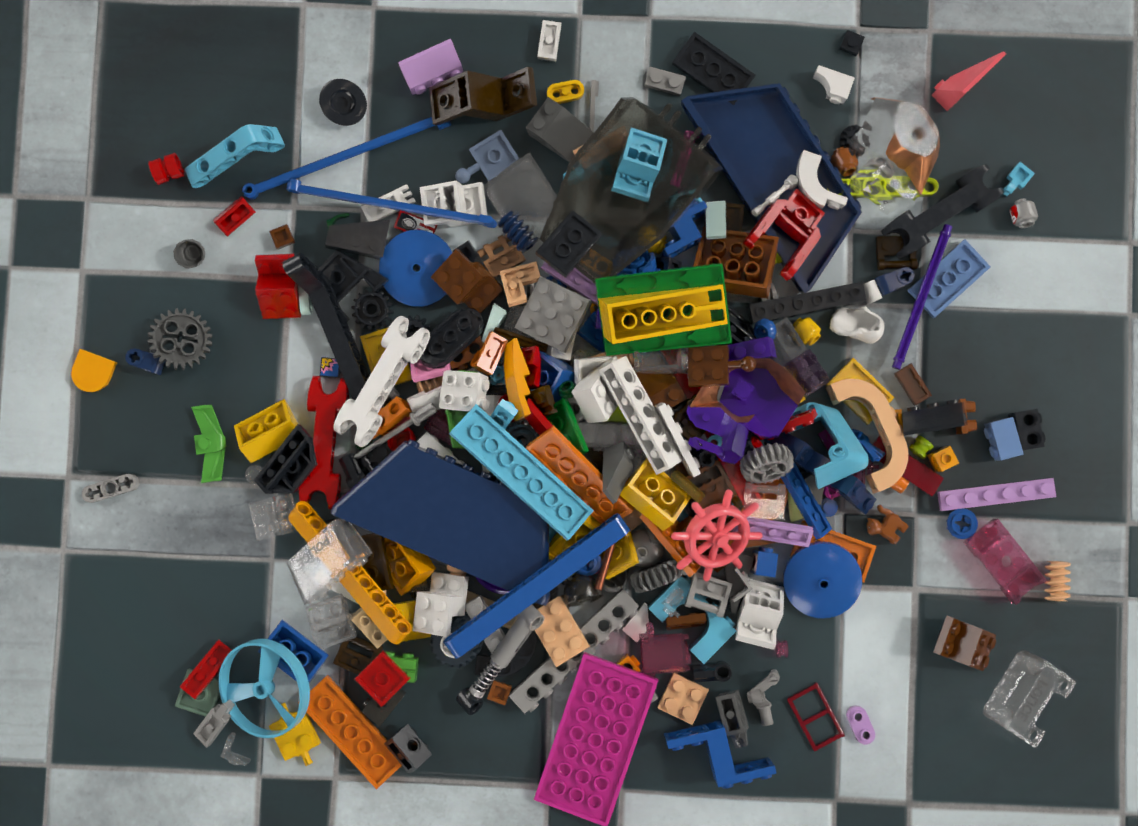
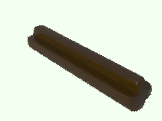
(522, 340)

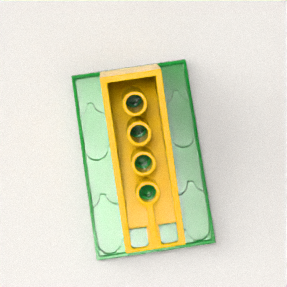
(663, 309)

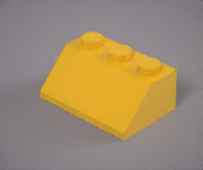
(265, 430)
(655, 495)

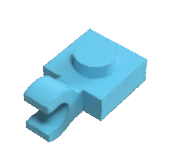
(1018, 178)

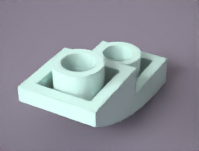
(716, 220)

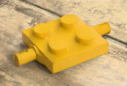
(297, 740)

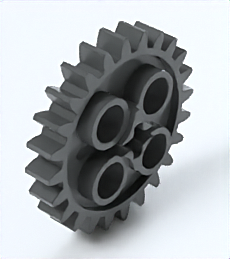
(177, 355)

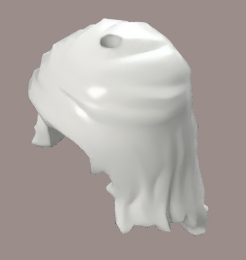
(857, 324)

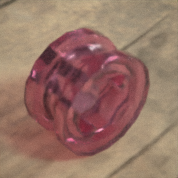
(781, 648)

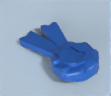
(873, 452)

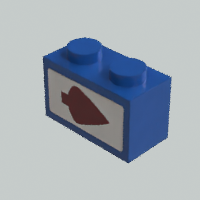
(764, 562)

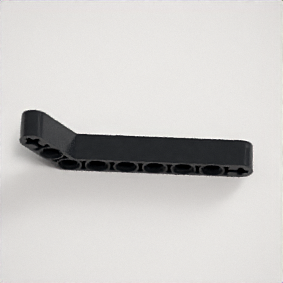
(332, 320)

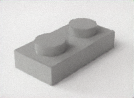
(665, 81)

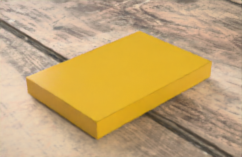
(374, 350)
(855, 370)

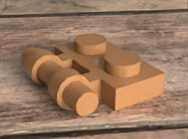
(503, 260)

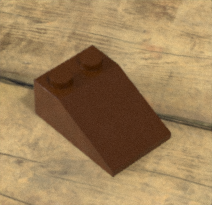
(662, 389)

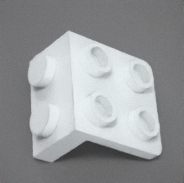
(463, 390)

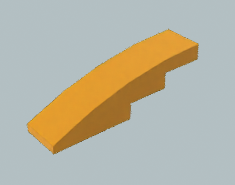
(515, 372)

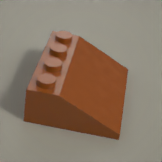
(744, 269)

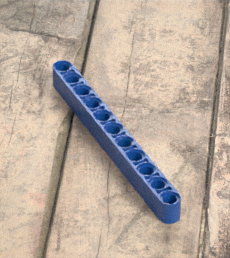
(536, 586)

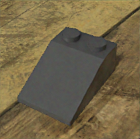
(558, 129)

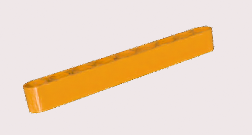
(356, 581)

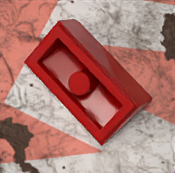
(234, 216)

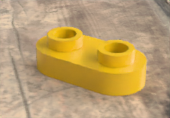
(564, 90)

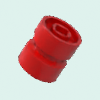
(166, 168)

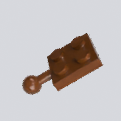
(711, 365)

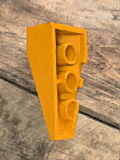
(407, 566)

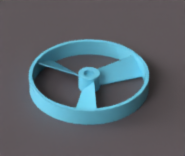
(270, 656)

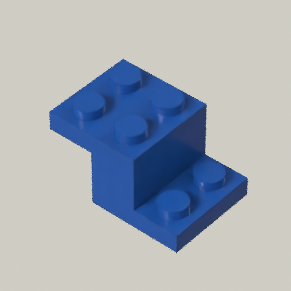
(685, 231)

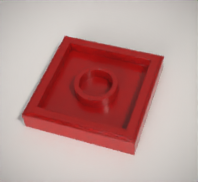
(382, 678)

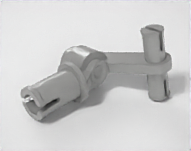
(757, 697)

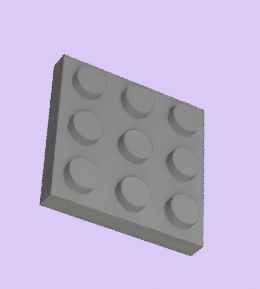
(553, 314)

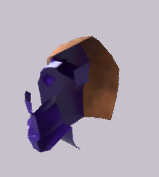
(751, 402)

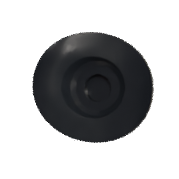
(342, 102)

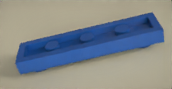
(806, 502)

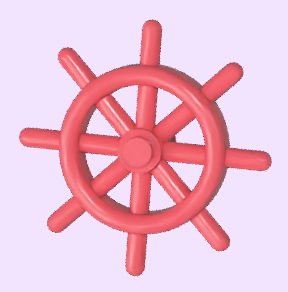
(717, 535)

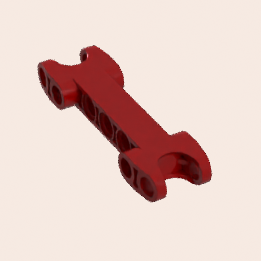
(324, 440)

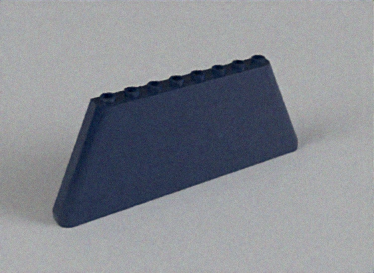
(758, 150)
(450, 515)

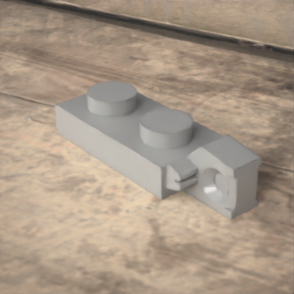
(214, 723)

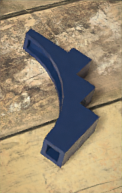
(804, 456)

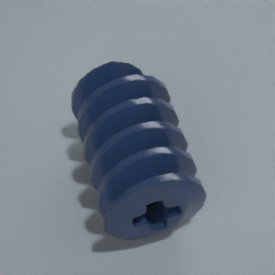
(517, 232)

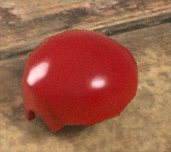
(398, 439)

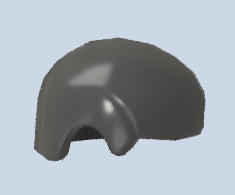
(189, 253)
(616, 583)

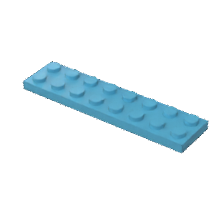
(521, 472)

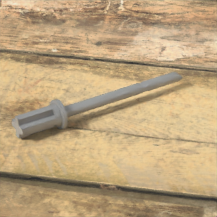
(416, 418)

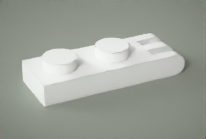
(378, 213)

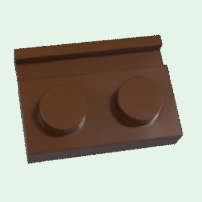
(687, 621)

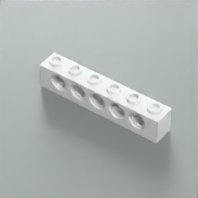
(641, 415)

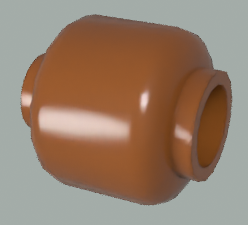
(844, 161)

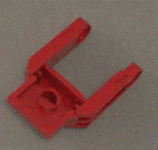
(798, 219)

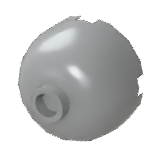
(648, 553)

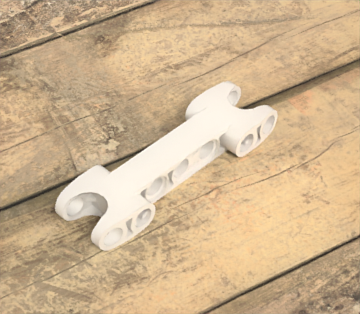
(381, 381)

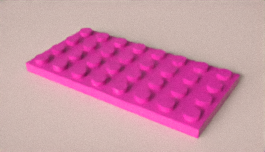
(596, 739)

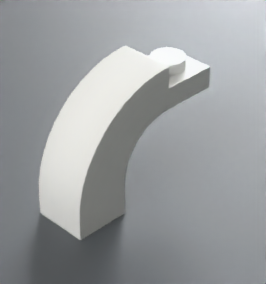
(810, 186)

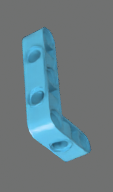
(231, 150)

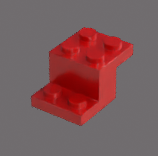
(275, 289)

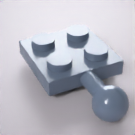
(491, 158)

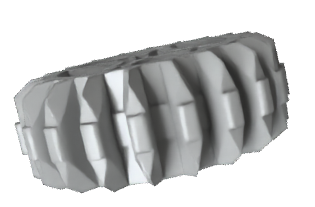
(766, 463)

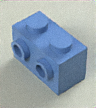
(1003, 439)

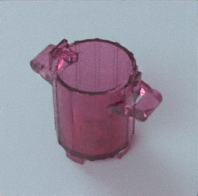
(663, 652)

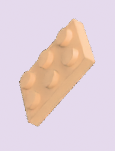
(560, 632)

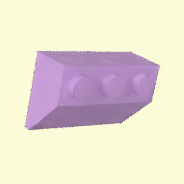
(430, 67)

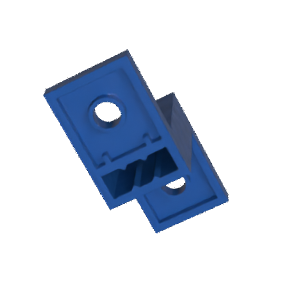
(719, 754)

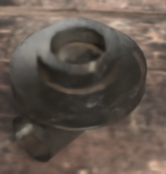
(424, 586)

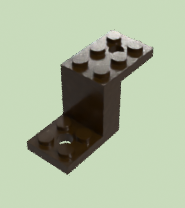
(482, 96)

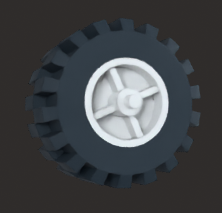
(443, 652)

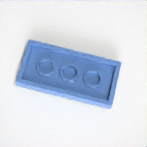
(954, 275)

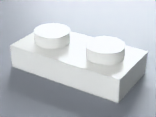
(549, 40)

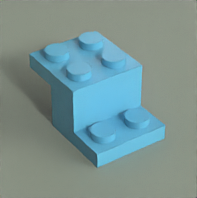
(639, 164)

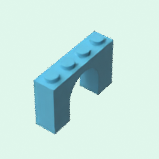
(717, 629)

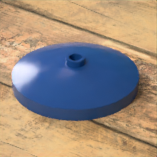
(398, 262)
(822, 563)

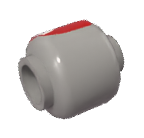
(1023, 213)

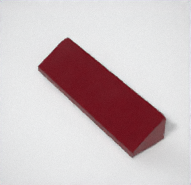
(916, 472)

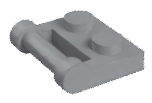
(712, 589)

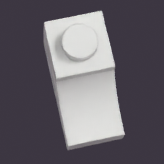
(835, 83)

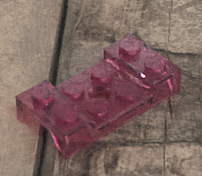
(990, 546)

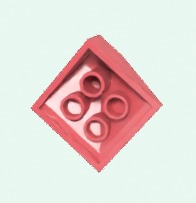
(956, 86)

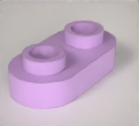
(861, 725)

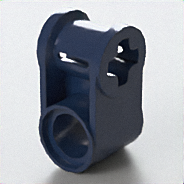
(891, 281)
(145, 362)

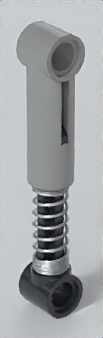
(527, 621)

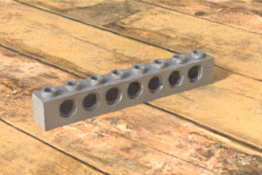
(520, 695)

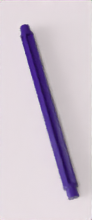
(922, 296)

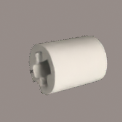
(872, 292)

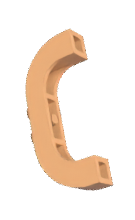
(886, 424)

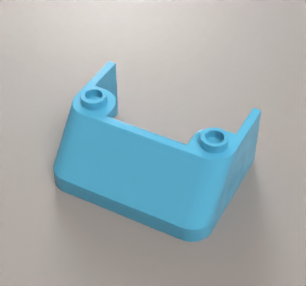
(846, 456)

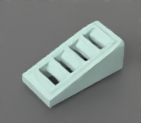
(495, 319)

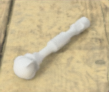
(790, 183)

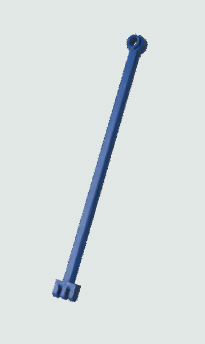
(339, 157)
(295, 187)

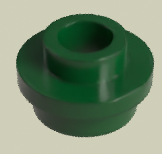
(565, 389)

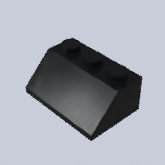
(934, 417)

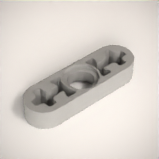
(102, 486)

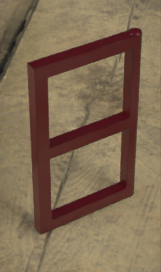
(828, 710)

